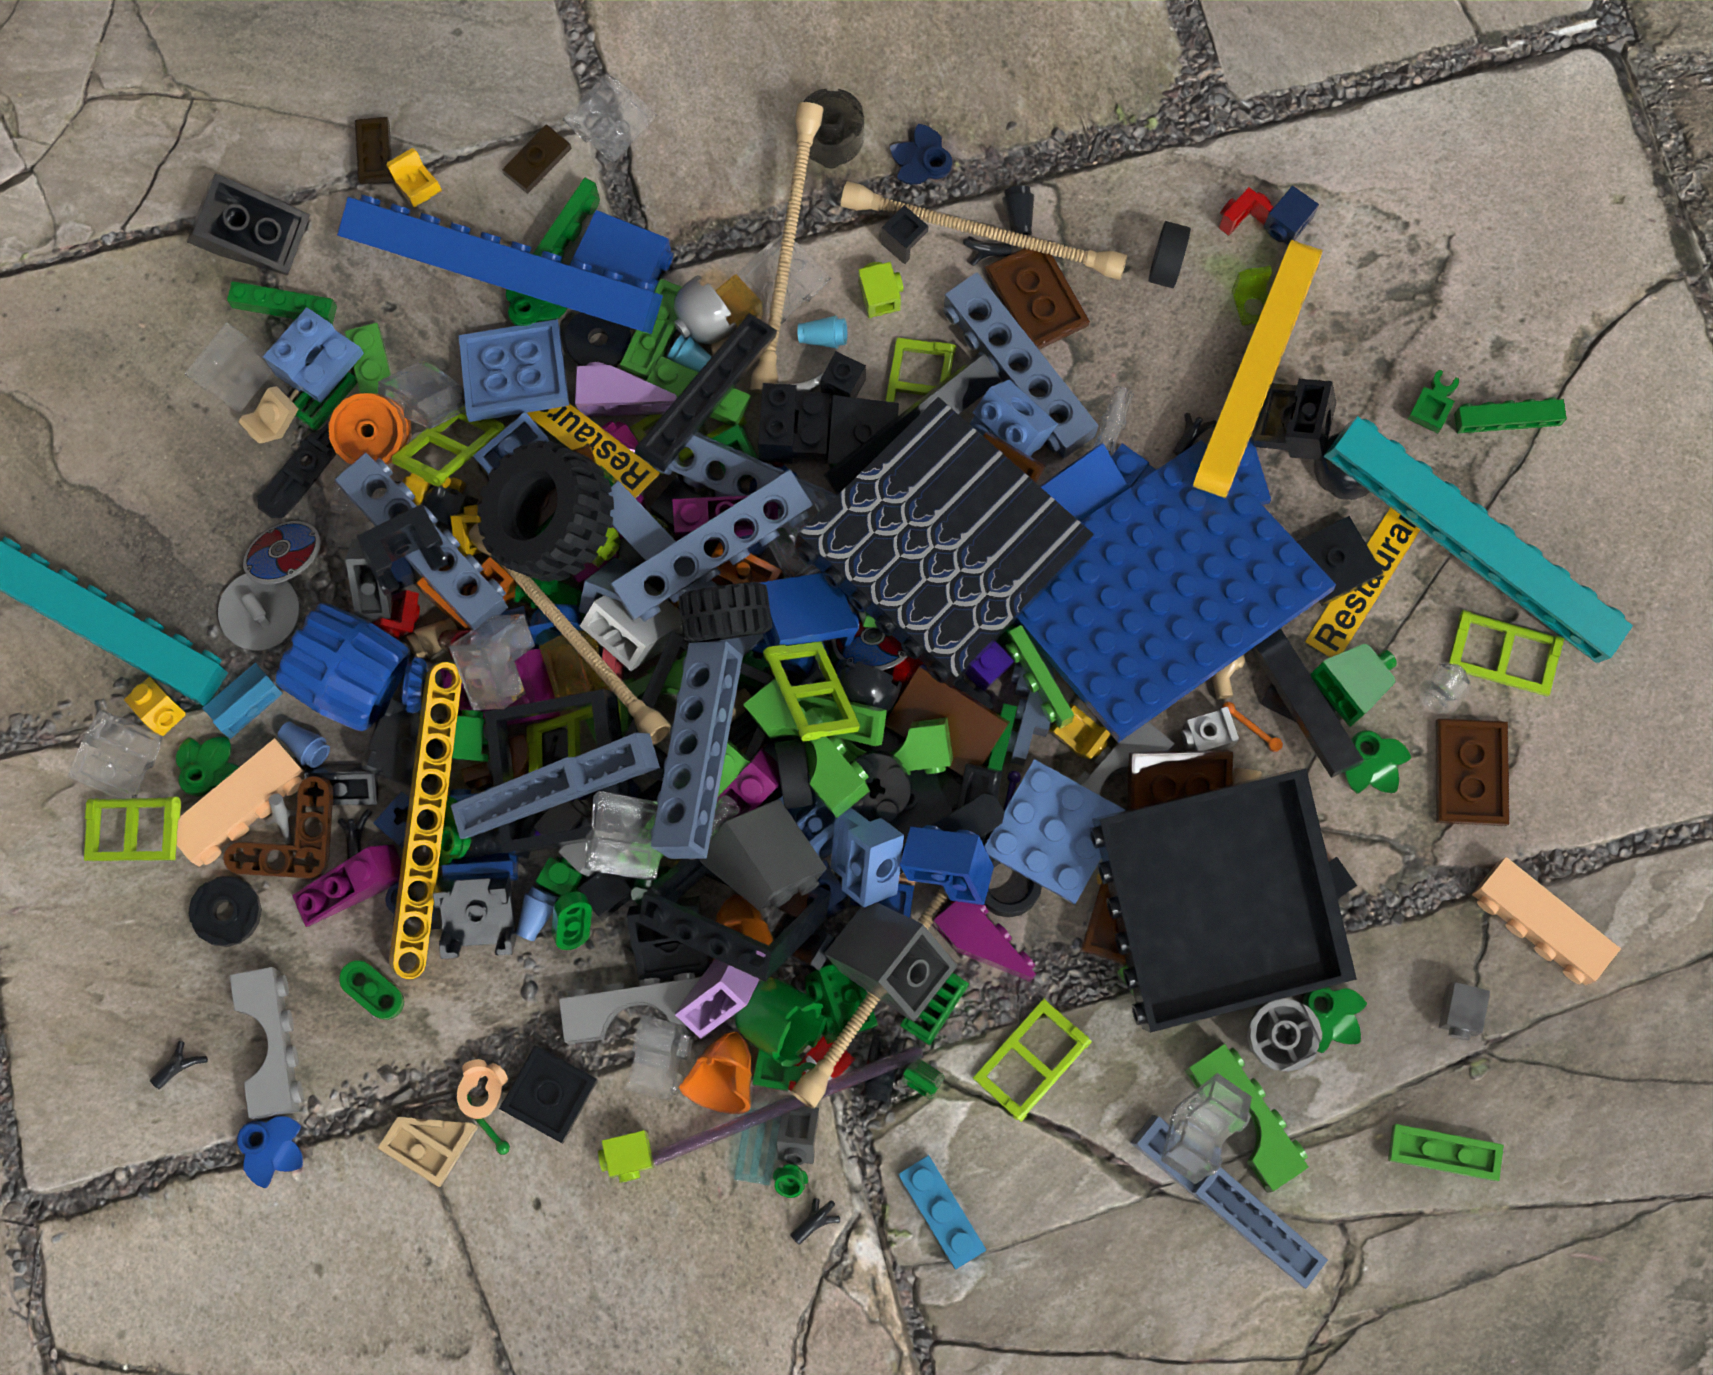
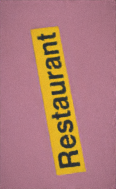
(578, 430)
(1347, 613)

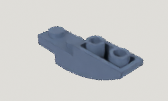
(1029, 712)

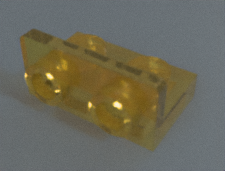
(568, 669)

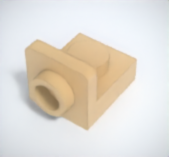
(270, 417)

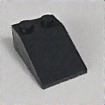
(247, 226)

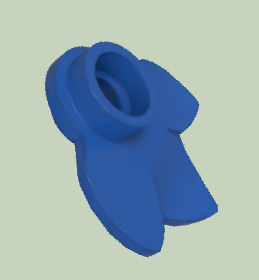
(275, 1151)

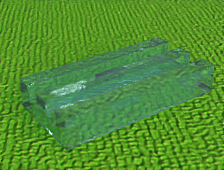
(753, 1178)

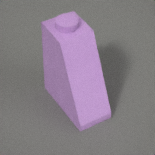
(716, 997)

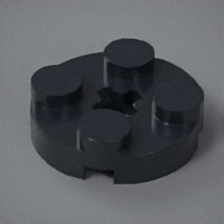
(894, 779)

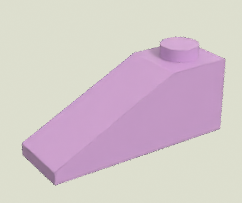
(612, 392)

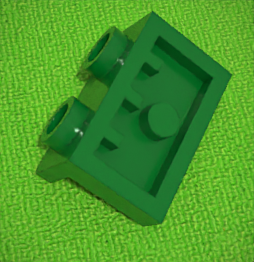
(839, 1000)

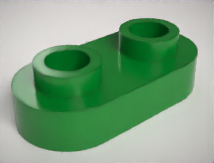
(571, 920)
(372, 991)

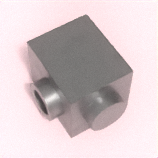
(1464, 1010)

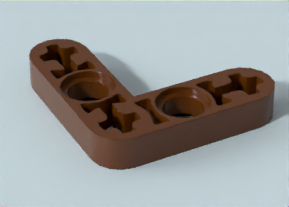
(303, 844)

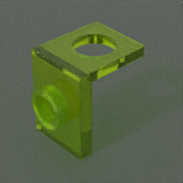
(1249, 285)

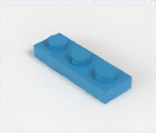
(942, 1212)

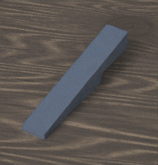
(651, 538)
(555, 784)
(1239, 1210)

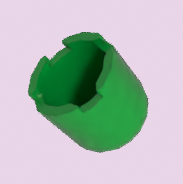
(781, 1021)

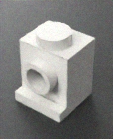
(1223, 726)

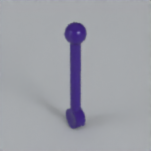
(1013, 777)

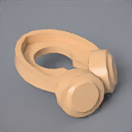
(472, 1072)

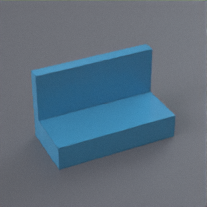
(242, 701)

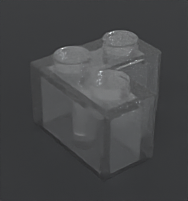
(487, 661)
(658, 1057)
(1202, 1126)

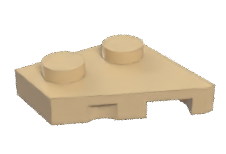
(427, 1145)

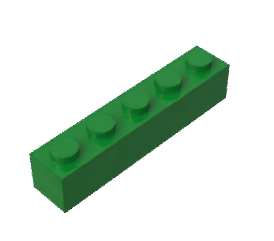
(278, 302)
(1510, 415)

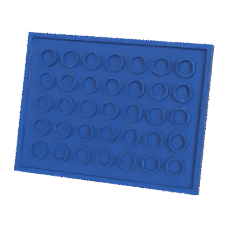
(1169, 594)

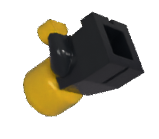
(439, 500)

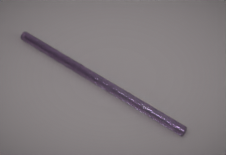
(785, 1105)

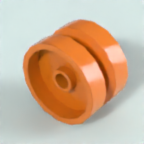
(361, 410)

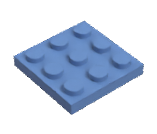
(513, 370)
(1049, 831)

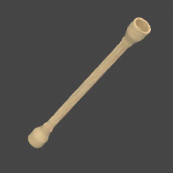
(807, 121)
(1105, 262)
(645, 718)
(813, 1084)

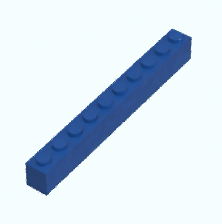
(501, 265)

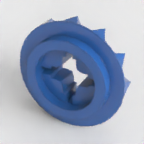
(414, 684)

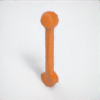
(1274, 744)

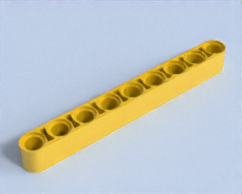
(1257, 369)
(432, 836)

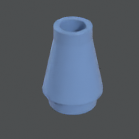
(306, 746)
(535, 912)

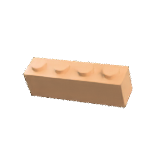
(237, 803)
(1546, 922)

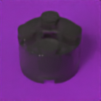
(841, 128)

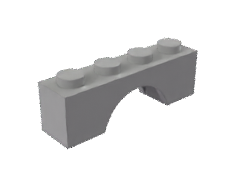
(1115, 761)
(589, 1015)
(274, 1087)

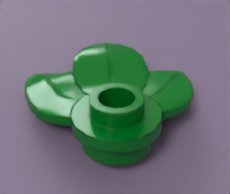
(536, 309)
(206, 760)
(1380, 766)
(451, 845)
(1338, 1017)

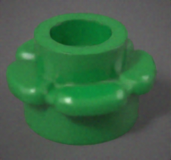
(790, 1180)

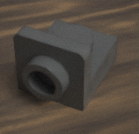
(798, 1136)

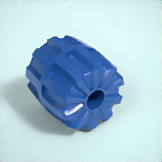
(342, 666)

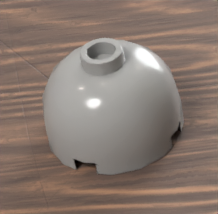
(701, 313)
(1284, 1035)

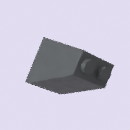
(764, 856)
(892, 958)

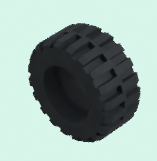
(513, 499)

